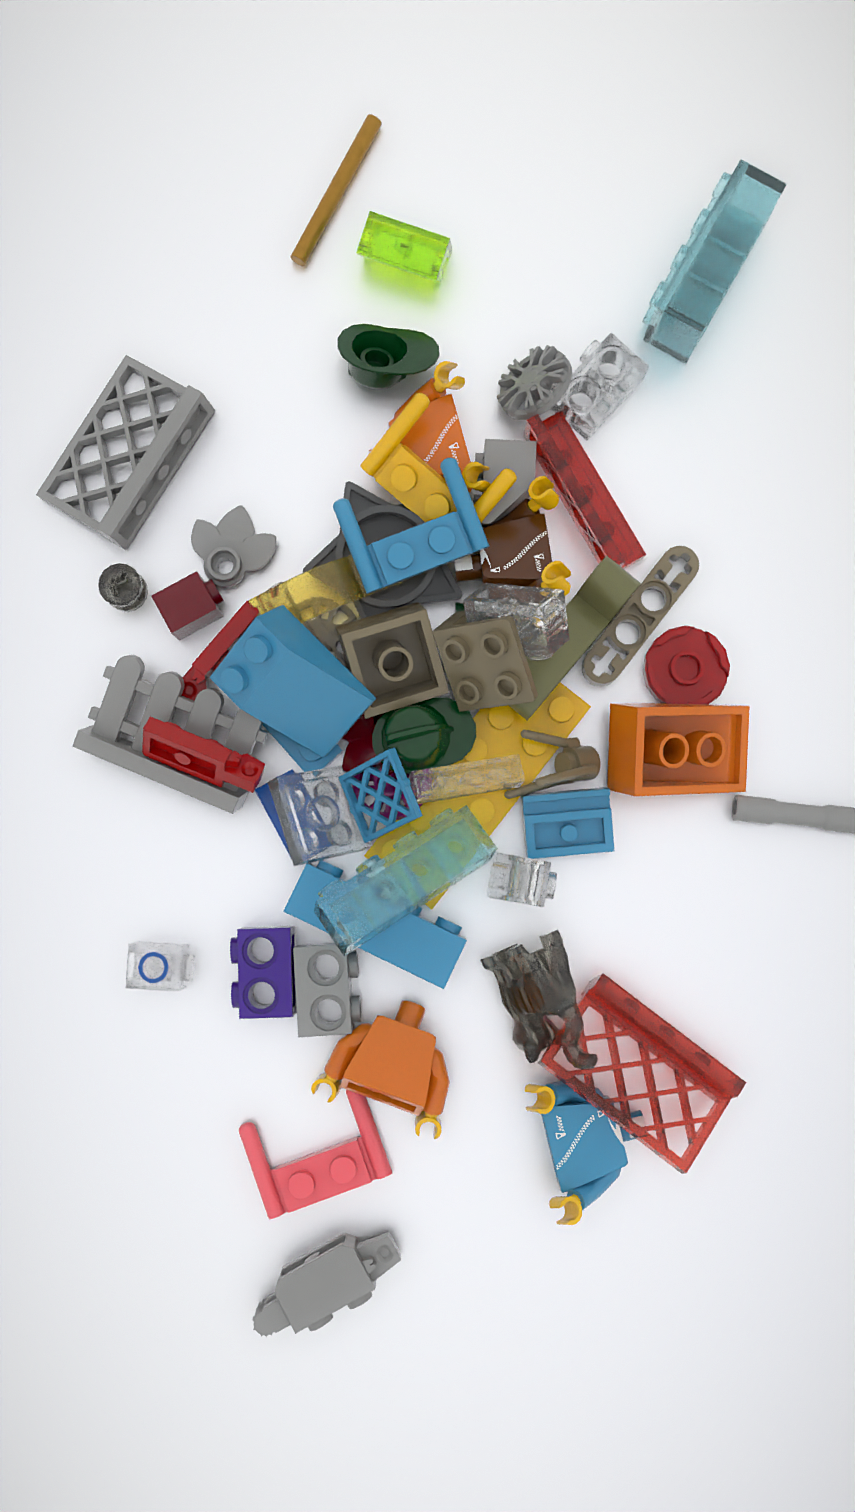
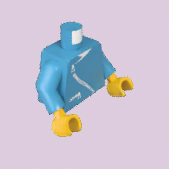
(583, 1146)

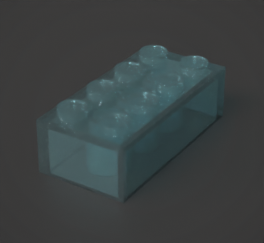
(710, 259)

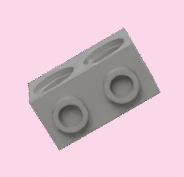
(313, 988)

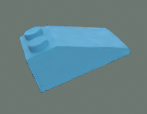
(292, 682)

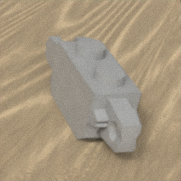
(324, 1282)

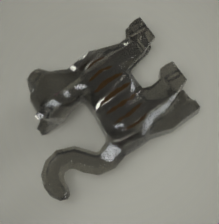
(539, 987)

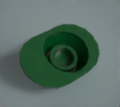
(385, 355)
(426, 734)

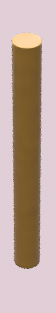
(336, 190)

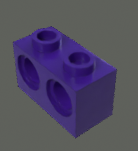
(276, 972)

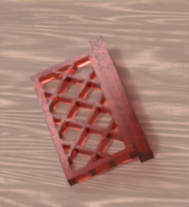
(669, 1047)

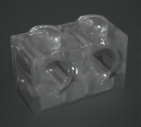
(604, 390)
(536, 612)
(521, 880)

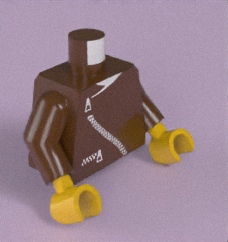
(519, 547)

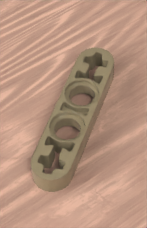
(642, 618)

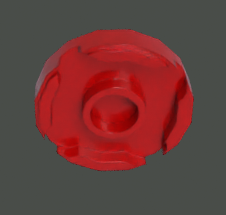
(686, 667)

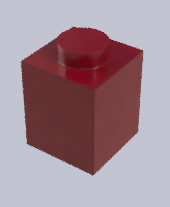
(189, 605)

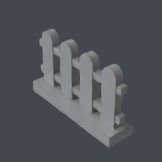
(165, 697)

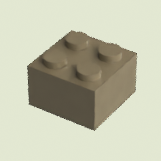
(394, 657)

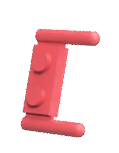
(322, 1172)

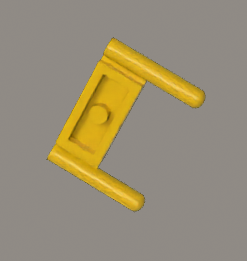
(414, 480)

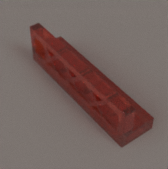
(582, 490)

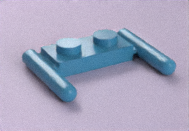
(418, 547)

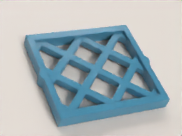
(401, 784)

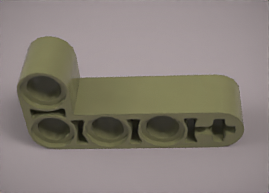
(587, 617)

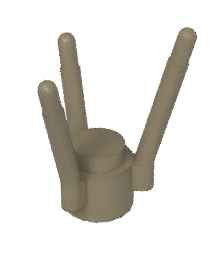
(571, 764)

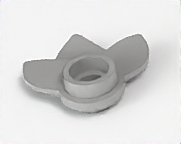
(234, 542)

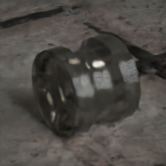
(131, 593)

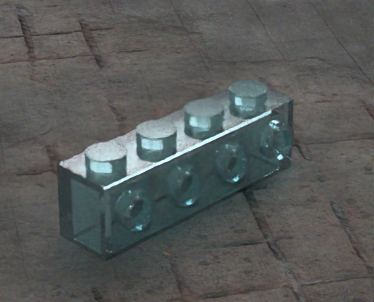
(404, 879)

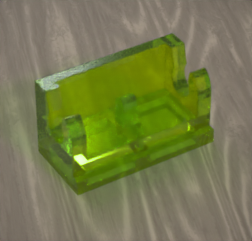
(404, 246)

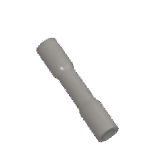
(772, 811)

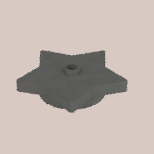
(377, 521)

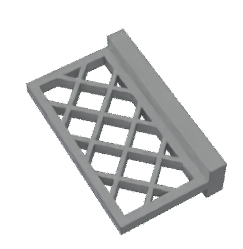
(157, 461)

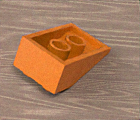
(677, 748)

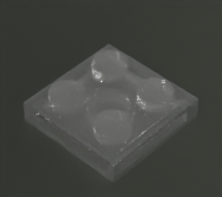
(315, 815)

